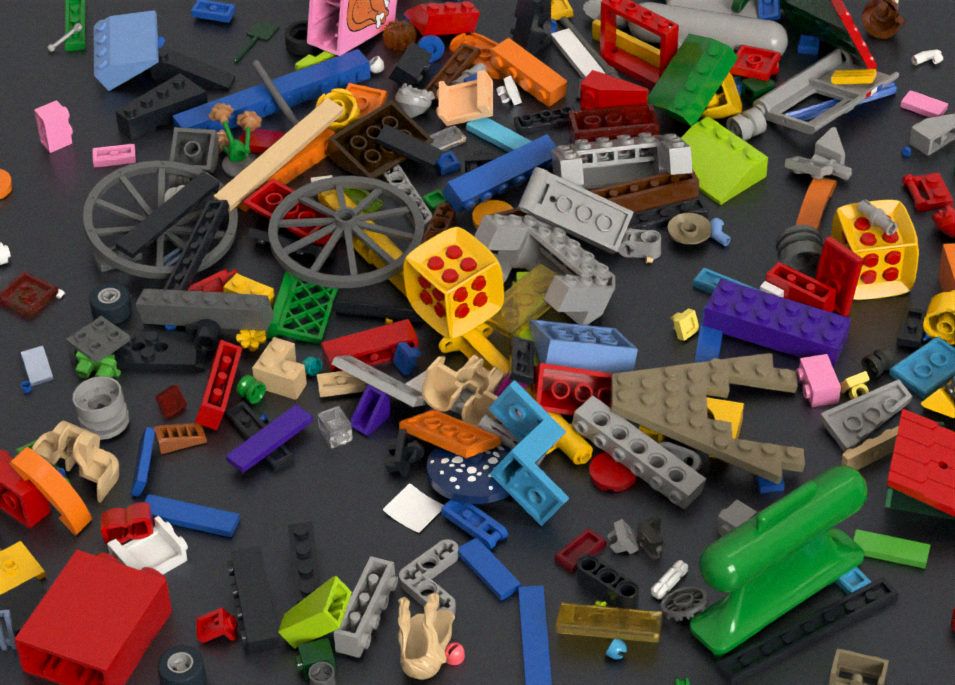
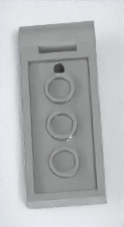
(575, 210)

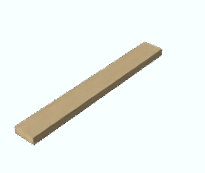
(279, 153)

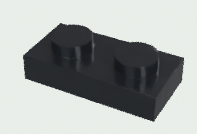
(911, 328)

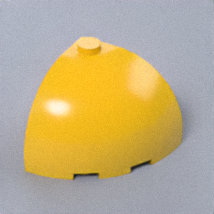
(725, 101)

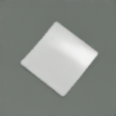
(413, 508)

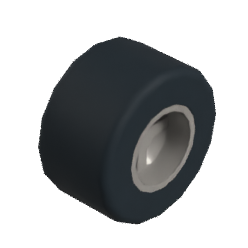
(111, 302)
(181, 666)

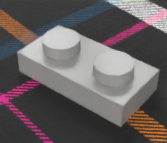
(804, 165)

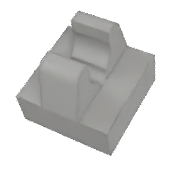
(623, 537)

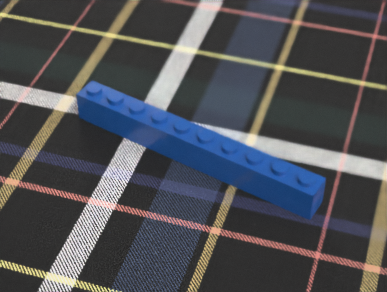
(294, 88)

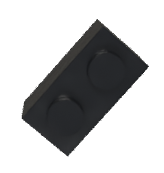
(411, 65)

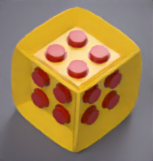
(888, 259)
(453, 282)

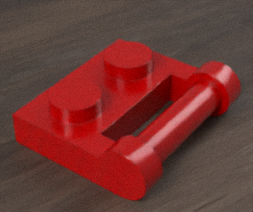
(933, 189)

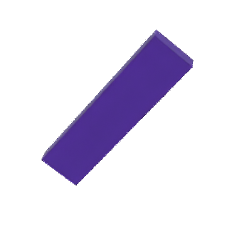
(269, 438)

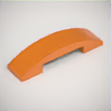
(815, 202)
(54, 487)

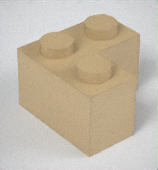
(279, 369)

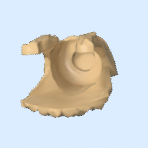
(424, 638)

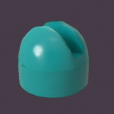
(312, 365)

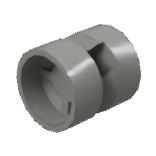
(747, 124)

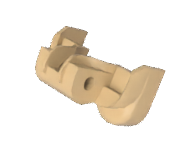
(444, 385)
(80, 446)

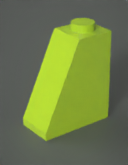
(316, 614)

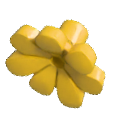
(251, 339)

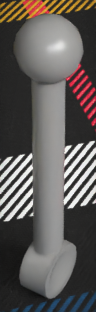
(77, 27)

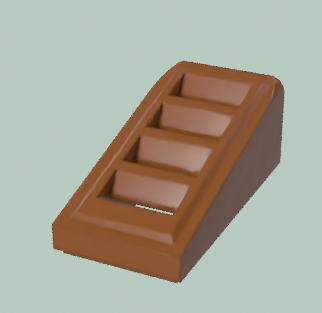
(171, 437)

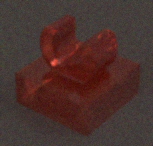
(170, 400)

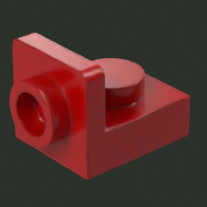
(216, 624)

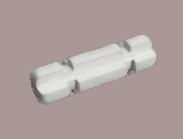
(669, 579)

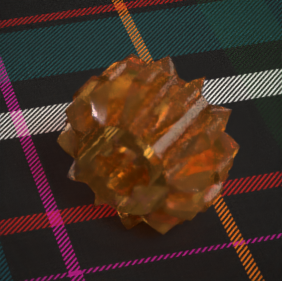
(399, 34)

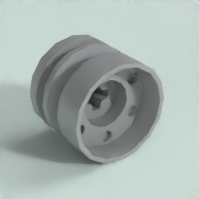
(101, 407)

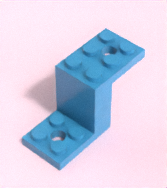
(518, 470)

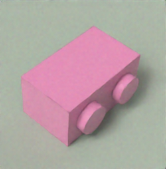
(53, 126)
(818, 380)

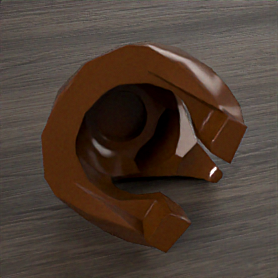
(881, 18)

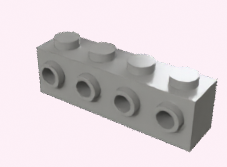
(365, 607)

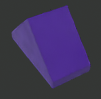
(371, 410)

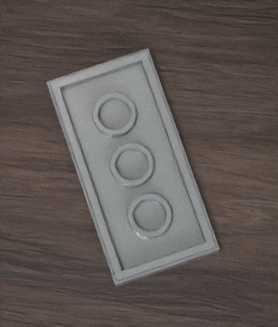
(379, 380)

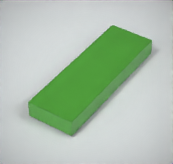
(893, 548)

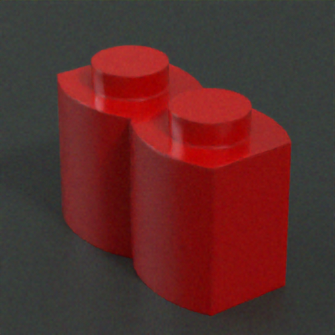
(129, 523)

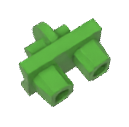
(105, 367)

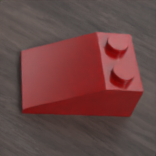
(606, 91)

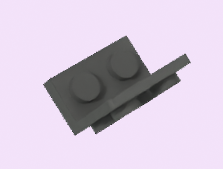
(96, 340)

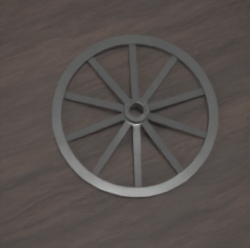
(345, 224)
(119, 261)

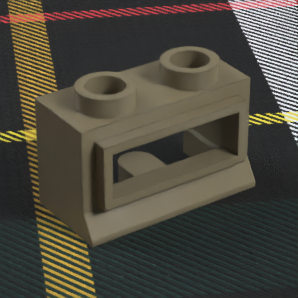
(860, 666)

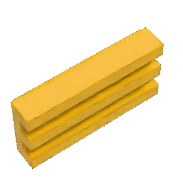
(858, 76)

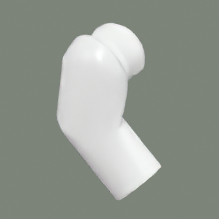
(924, 56)

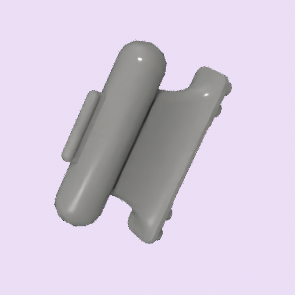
(716, 21)

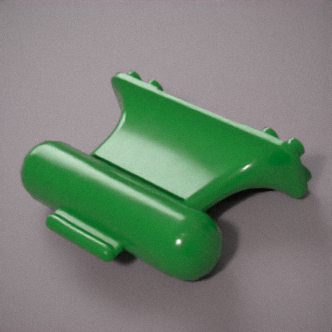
(779, 558)

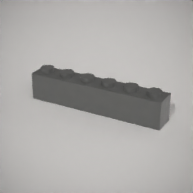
(191, 307)

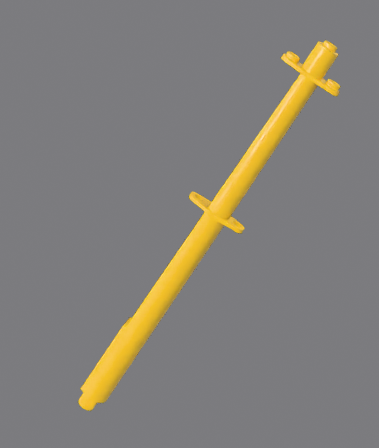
(471, 343)

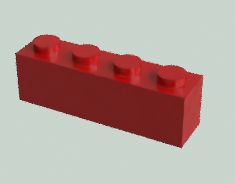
(370, 346)
(218, 385)

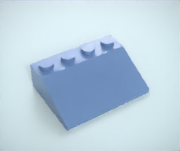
(124, 47)
(582, 346)

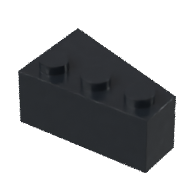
(532, 24)

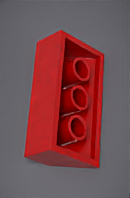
(269, 197)
(567, 388)

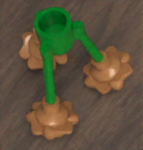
(248, 121)

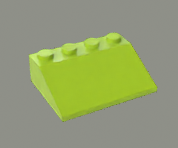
(723, 160)

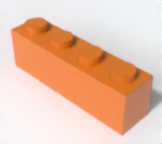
(528, 72)

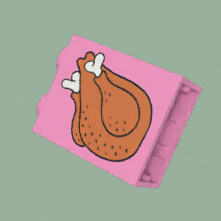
(345, 24)

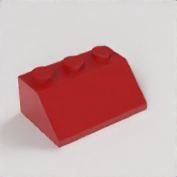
(444, 18)

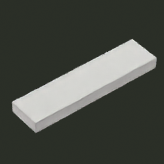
(575, 52)

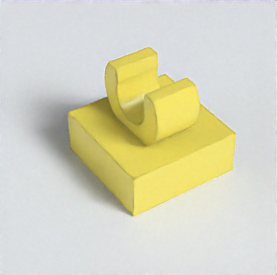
(685, 324)
(855, 383)

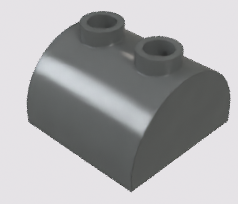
(195, 148)

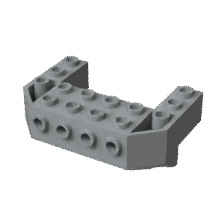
(594, 171)
(527, 242)

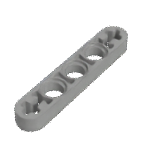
(406, 186)

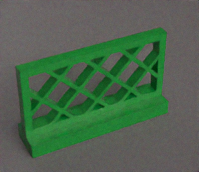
(284, 304)

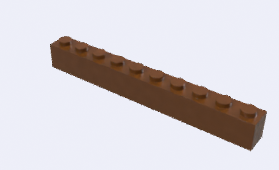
(644, 192)

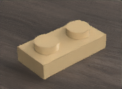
(339, 383)

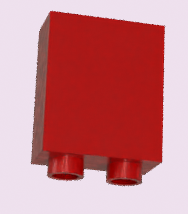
(94, 622)

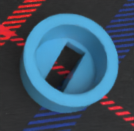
(614, 648)

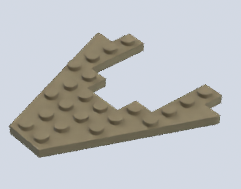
(675, 405)

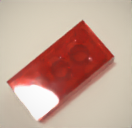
(612, 122)

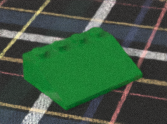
(692, 78)

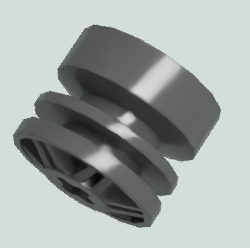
(800, 248)

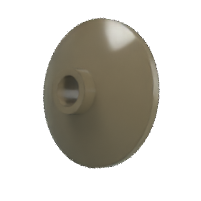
(689, 228)

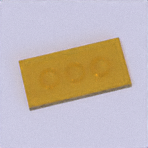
(523, 302)
(609, 622)

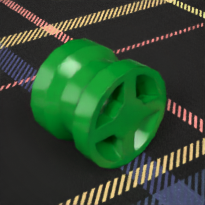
(251, 389)

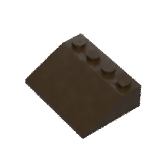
(356, 145)

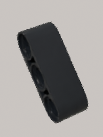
(607, 582)

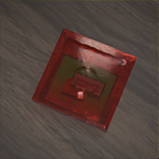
(27, 294)

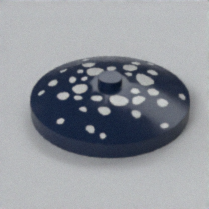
(467, 478)

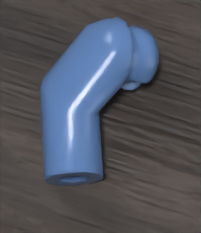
(717, 233)

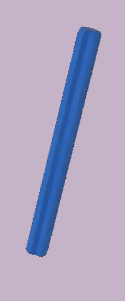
(817, 109)

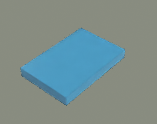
(927, 368)

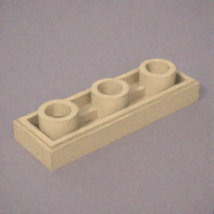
(870, 450)

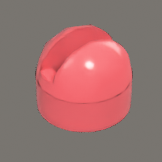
(457, 655)

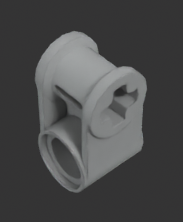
(641, 244)

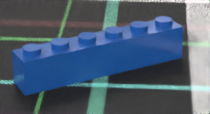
(499, 174)

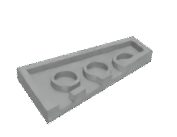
(863, 415)

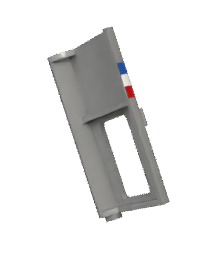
(818, 80)

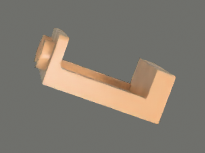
(466, 100)

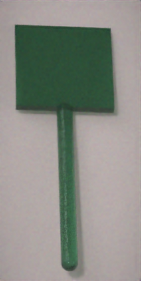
(260, 30)

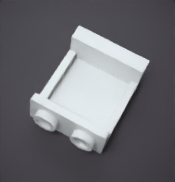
(159, 551)

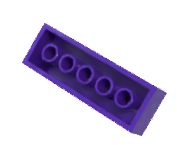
(776, 322)

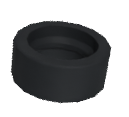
(295, 46)

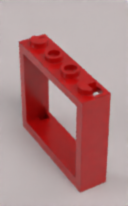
(646, 19)

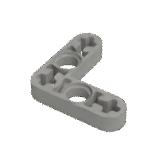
(424, 576)

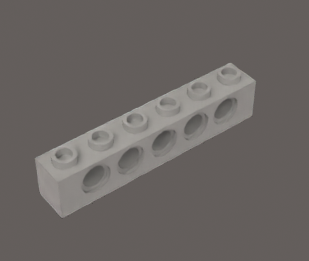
(638, 452)

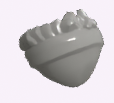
(413, 101)

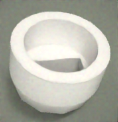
(376, 65)

